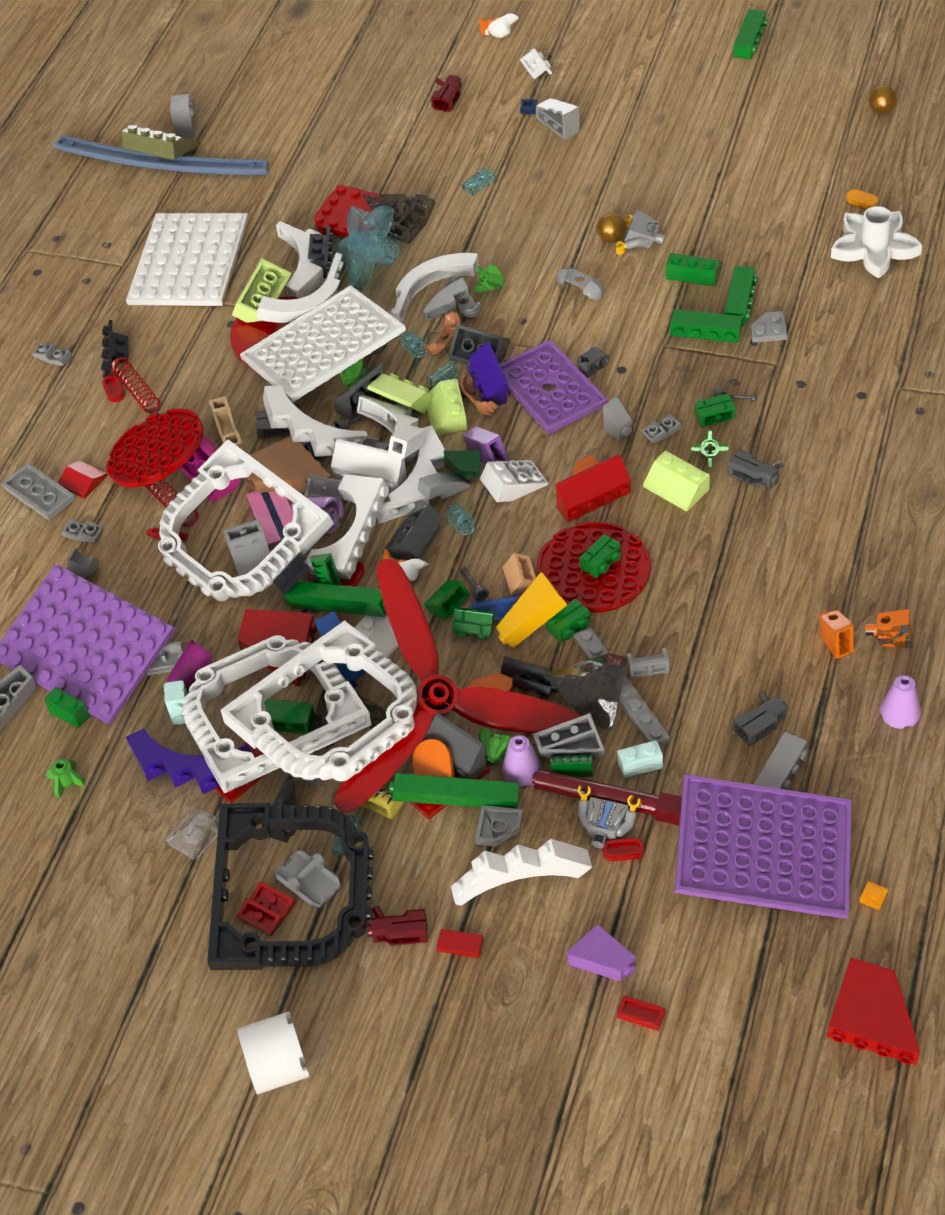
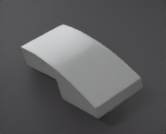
(49, 353)
(658, 431)
(82, 532)

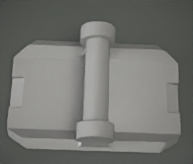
(309, 878)

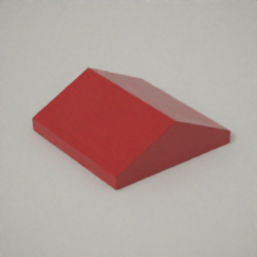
(81, 478)

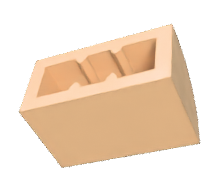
(518, 573)

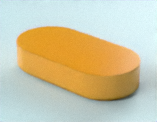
(862, 199)

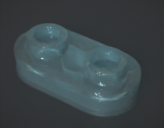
(413, 344)
(457, 517)

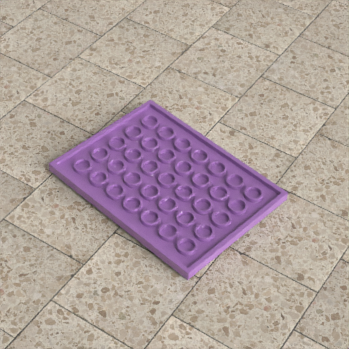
(84, 642)
(764, 846)

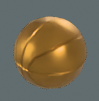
(882, 99)
(610, 227)

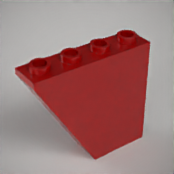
(263, 624)
(873, 1013)

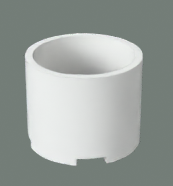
(272, 1053)

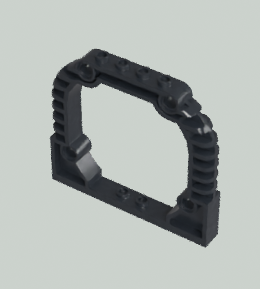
(236, 826)

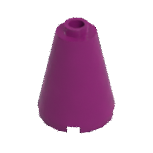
(191, 660)

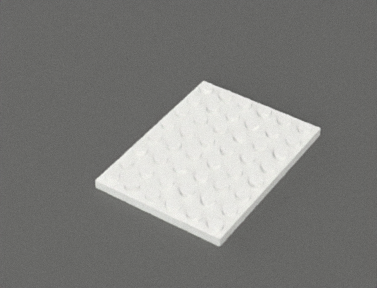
(188, 259)
(322, 342)

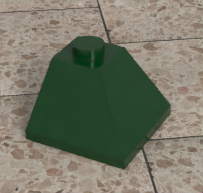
(463, 463)

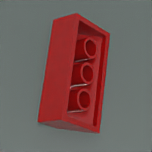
(592, 488)

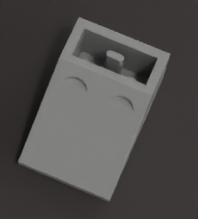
(246, 546)

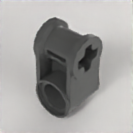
(592, 361)

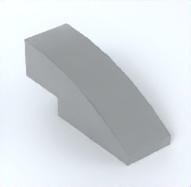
(446, 299)
(442, 485)

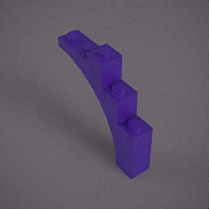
(180, 767)

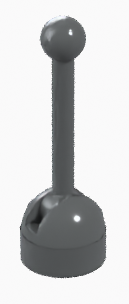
(721, 391)
(344, 424)
(479, 592)

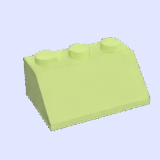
(401, 392)
(446, 408)
(677, 481)

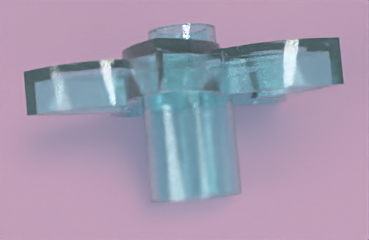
(367, 243)

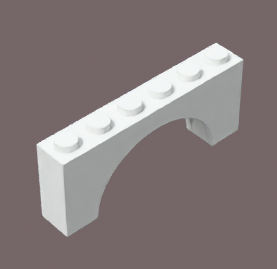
(368, 495)

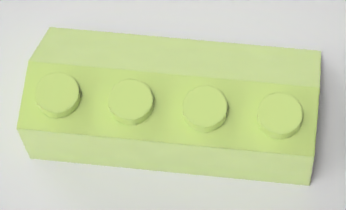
(265, 281)

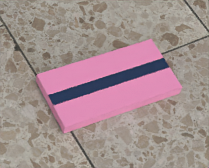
(272, 513)

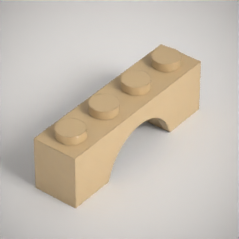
(224, 421)

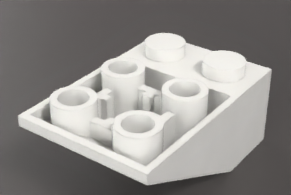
(512, 479)

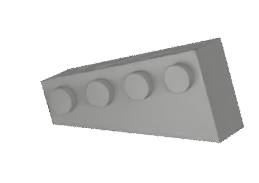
(14, 692)

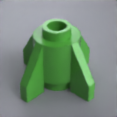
(489, 279)
(352, 373)
(710, 451)
(494, 746)
(64, 775)

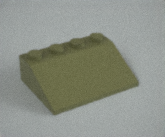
(156, 142)

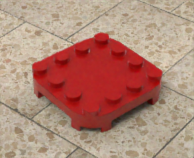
(336, 209)

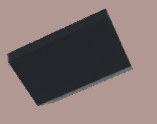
(291, 574)

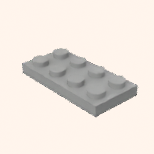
(38, 491)

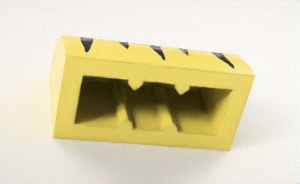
(383, 803)

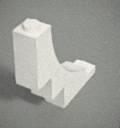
(406, 496)

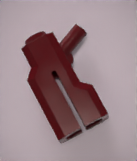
(447, 94)
(399, 929)

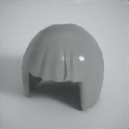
(82, 565)

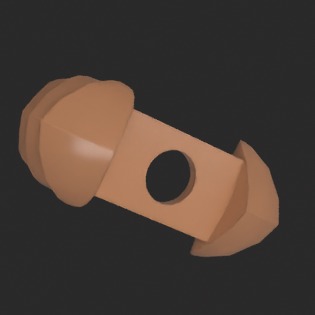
(450, 322)
(466, 390)

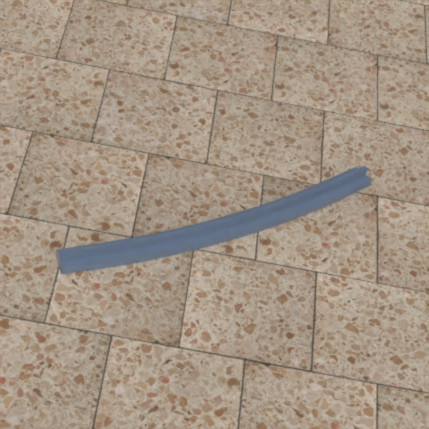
(181, 164)

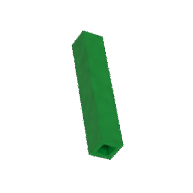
(336, 598)
(454, 791)

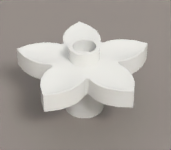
(875, 240)

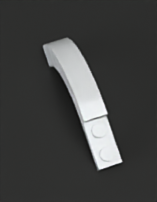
(428, 272)
(288, 310)

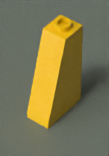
(530, 612)

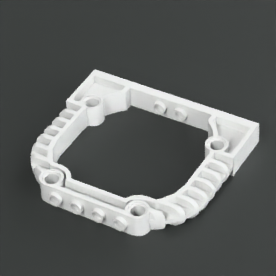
(228, 464)
(340, 645)
(235, 767)

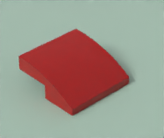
(266, 908)

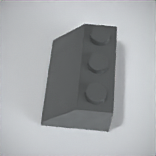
(469, 340)
(347, 401)
(414, 533)
(466, 750)

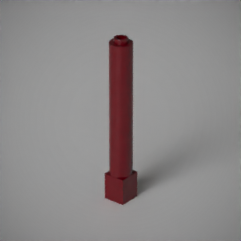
(663, 806)

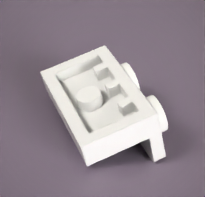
(534, 63)

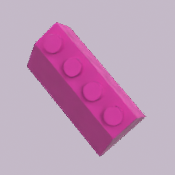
(201, 455)

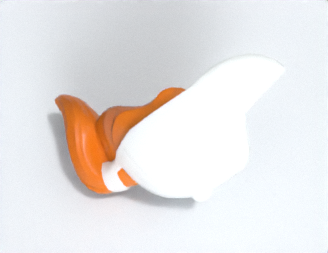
(498, 27)
(410, 567)

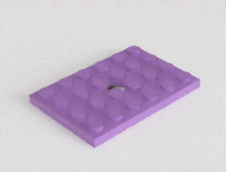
(548, 365)

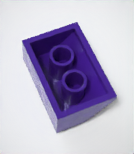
(488, 375)

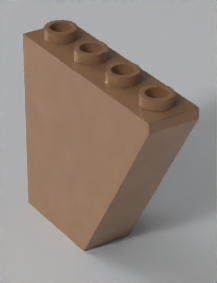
(289, 462)

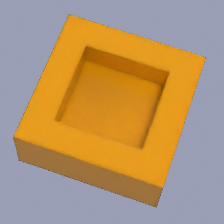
(874, 895)

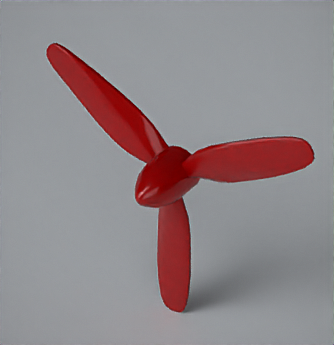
(437, 693)

